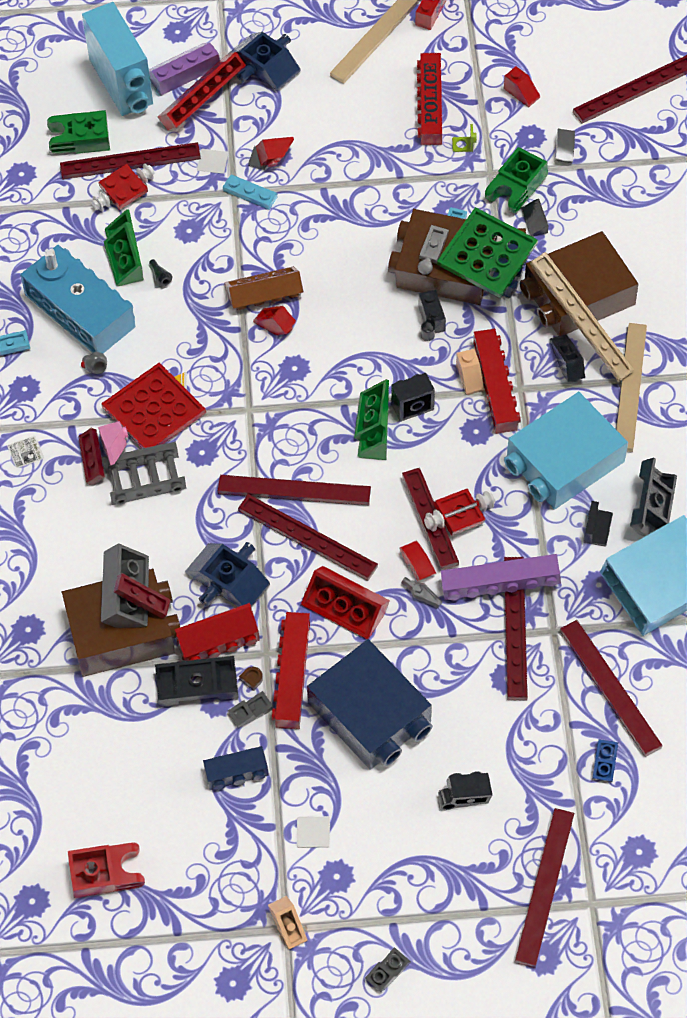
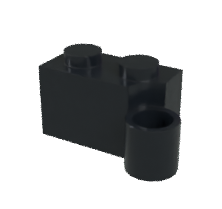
(432, 315)
(465, 790)

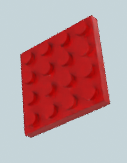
(154, 407)

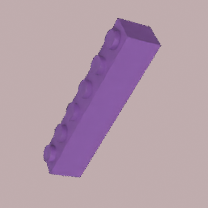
(500, 577)

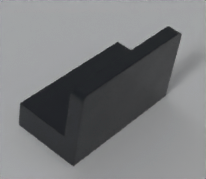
(597, 525)

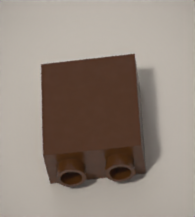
(406, 262)
(595, 275)
(107, 647)

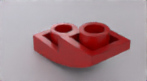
(418, 560)

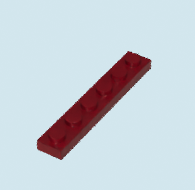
(423, 504)

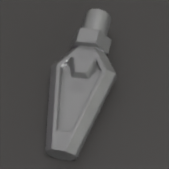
(422, 592)

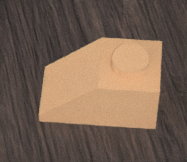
(469, 371)
(287, 922)

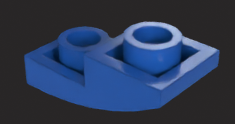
(605, 760)

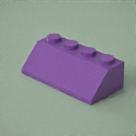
(183, 68)

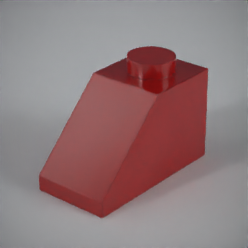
(521, 86)
(273, 150)
(275, 320)

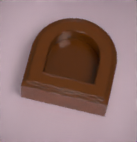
(252, 677)

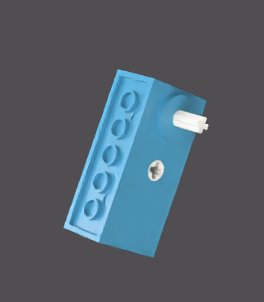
(78, 300)

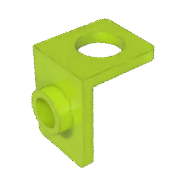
(468, 140)

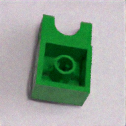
(80, 132)
(518, 178)

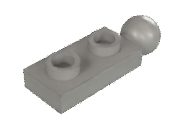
(432, 248)

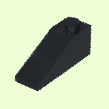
(568, 358)

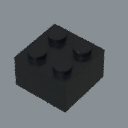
(412, 396)

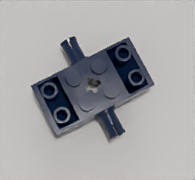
(267, 59)
(228, 574)

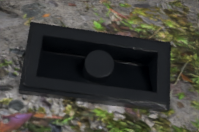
(535, 218)

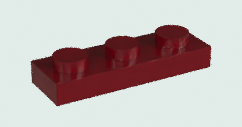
(91, 456)
(141, 595)

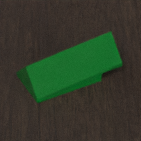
(123, 250)
(373, 422)

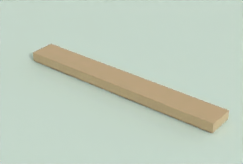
(372, 39)
(581, 316)
(631, 384)

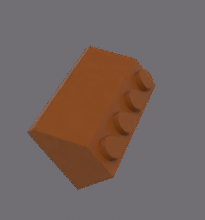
(264, 287)

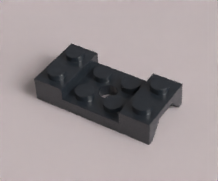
(655, 499)
(217, 680)

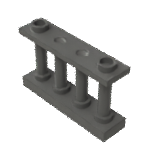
(149, 457)

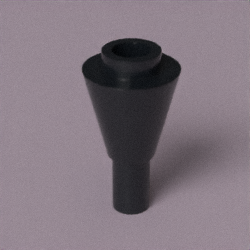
(161, 275)

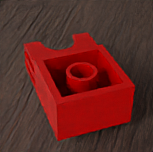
(107, 867)

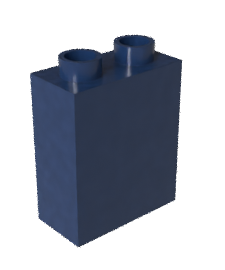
(370, 705)

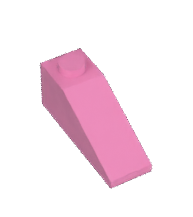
(113, 440)

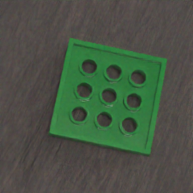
(490, 263)

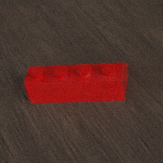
(344, 602)
(218, 634)

